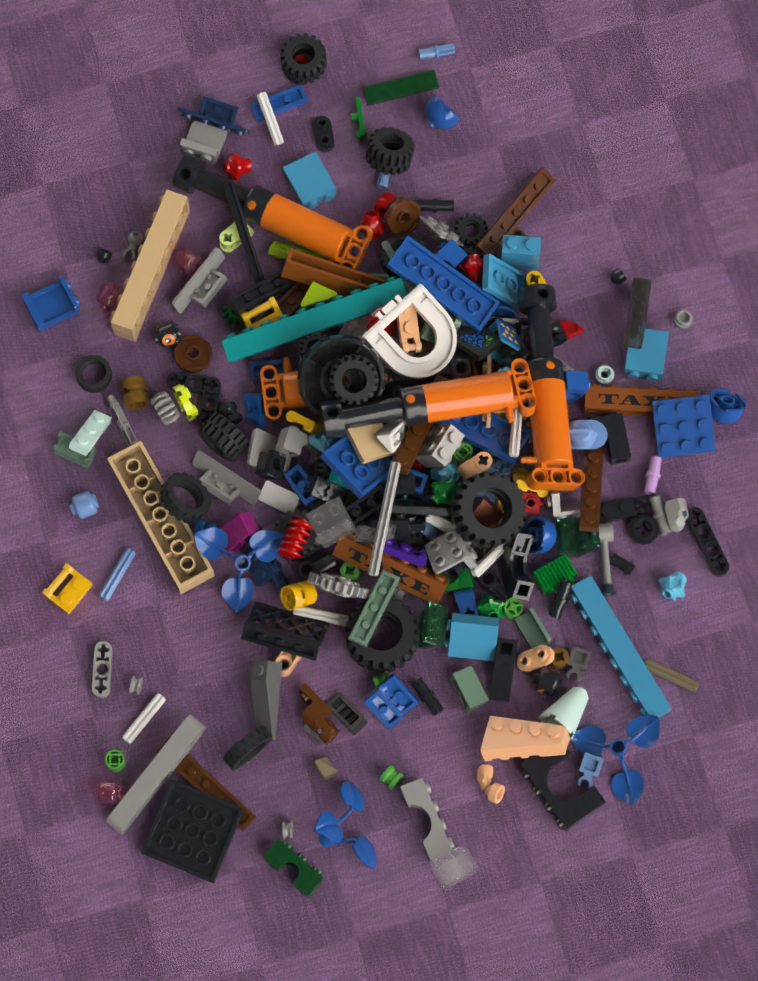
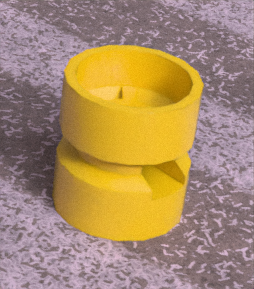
(298, 595)

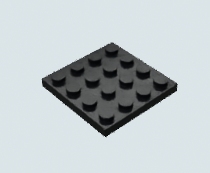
(192, 831)

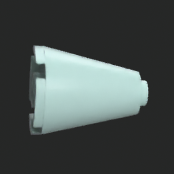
(567, 710)

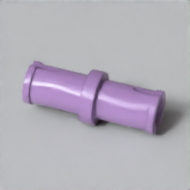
(652, 475)

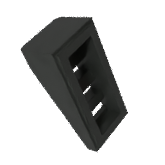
(354, 723)

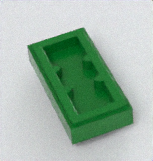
(464, 581)

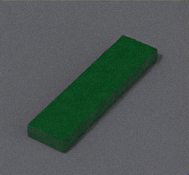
(401, 87)

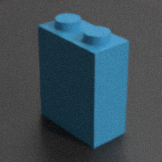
(309, 181)
(521, 252)
(648, 360)
(472, 636)

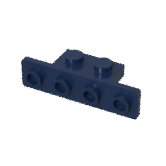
(216, 112)
(266, 571)

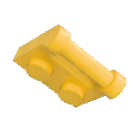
(271, 303)
(308, 424)
(519, 476)
(72, 592)

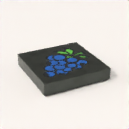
(478, 344)

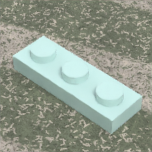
(90, 432)

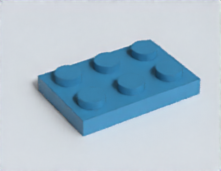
(502, 280)

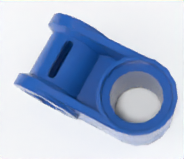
(465, 601)

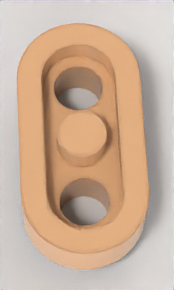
(534, 659)

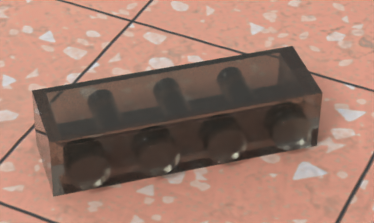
(637, 313)

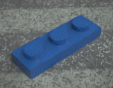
(282, 102)

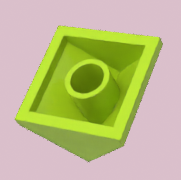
(316, 294)

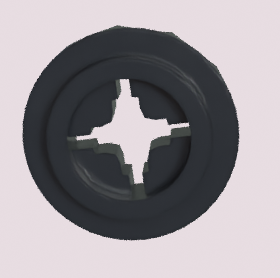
(650, 524)

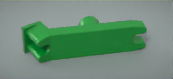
(360, 134)

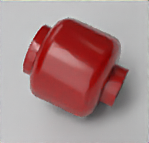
(383, 203)

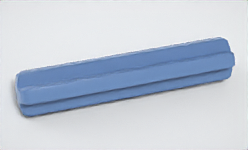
(117, 574)

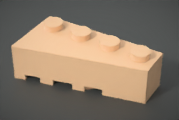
(522, 739)

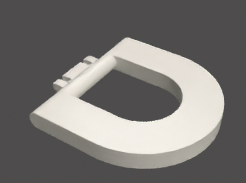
(437, 319)

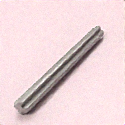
(384, 518)

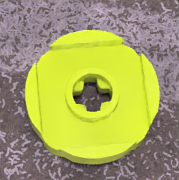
(182, 396)

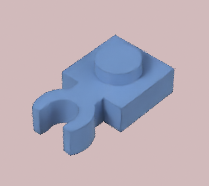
(590, 767)

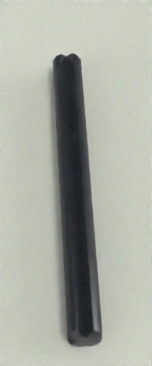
(243, 232)

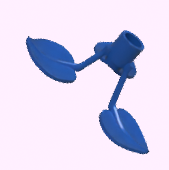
(240, 590)
(642, 730)
(330, 829)

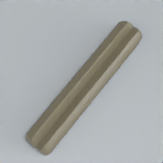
(672, 675)

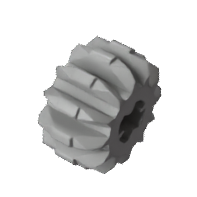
(165, 407)

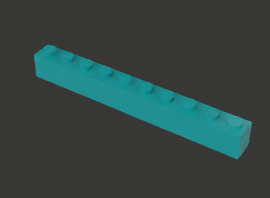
(314, 320)

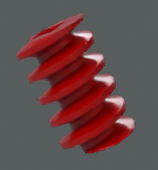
(294, 538)

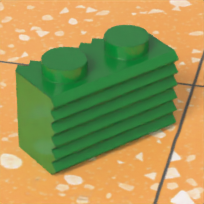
(550, 575)

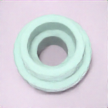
(604, 369)

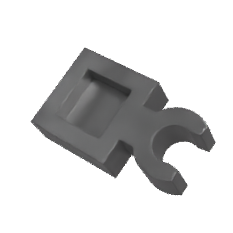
(578, 661)

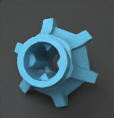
(443, 473)
(673, 585)

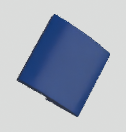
(391, 700)

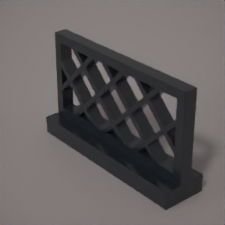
(282, 638)

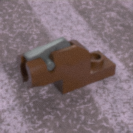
(317, 716)

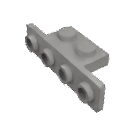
(203, 284)
(224, 482)

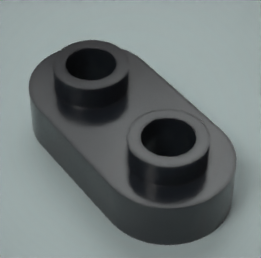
(322, 133)

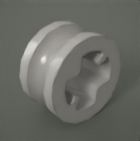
(136, 685)
(287, 829)

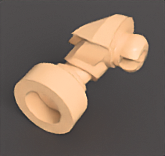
(494, 792)

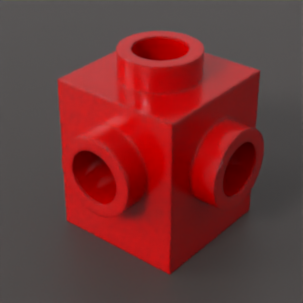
(536, 503)

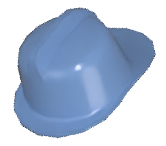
(587, 434)

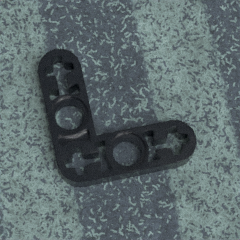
(207, 394)

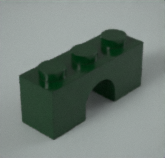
(281, 855)

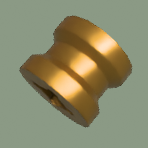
(557, 662)

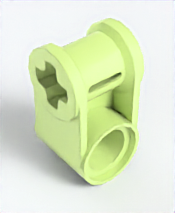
(231, 234)

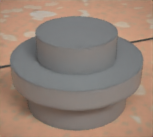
(683, 319)

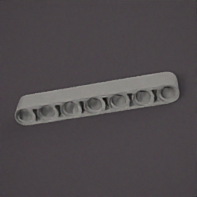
(156, 774)

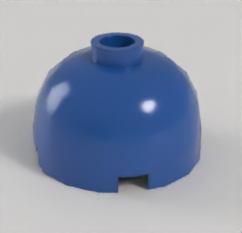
(439, 114)
(725, 406)
(543, 531)

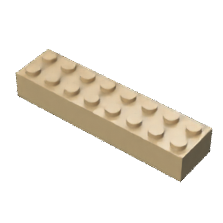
(150, 265)
(169, 536)

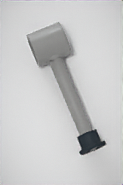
(606, 535)

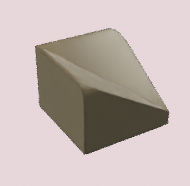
(325, 768)

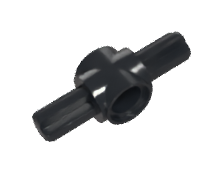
(494, 587)

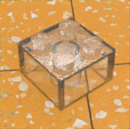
(453, 868)

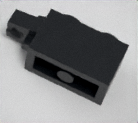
(405, 524)

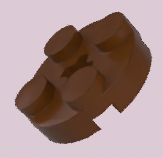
(396, 210)
(190, 364)

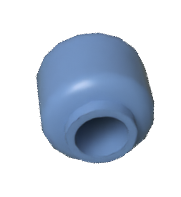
(84, 504)

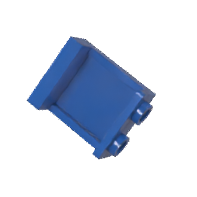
(52, 304)

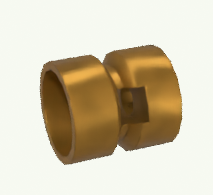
(134, 389)

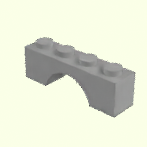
(417, 796)

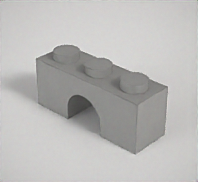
(291, 442)

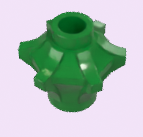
(443, 491)
(490, 607)

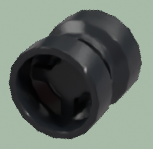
(558, 335)
(230, 411)

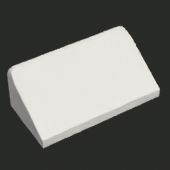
(392, 435)
(279, 497)

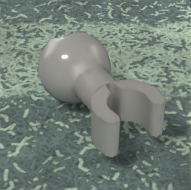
(134, 241)

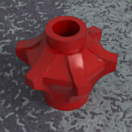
(236, 166)
(374, 221)
(473, 267)

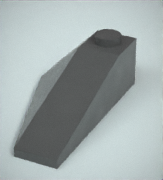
(264, 691)

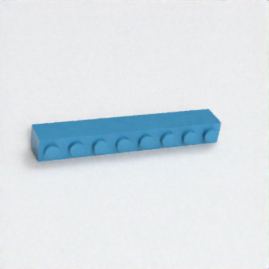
(619, 648)

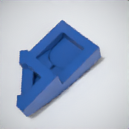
(255, 409)

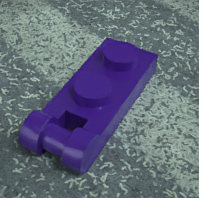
(406, 553)

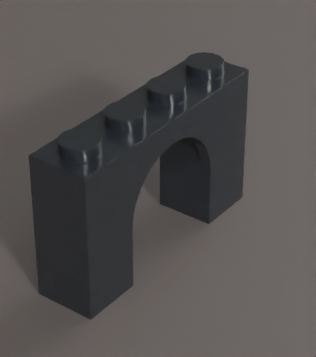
(617, 437)
(567, 812)

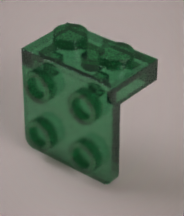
(572, 541)
(433, 626)

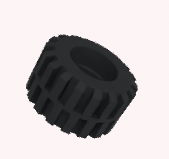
(303, 45)
(390, 151)
(367, 389)
(223, 437)
(311, 546)

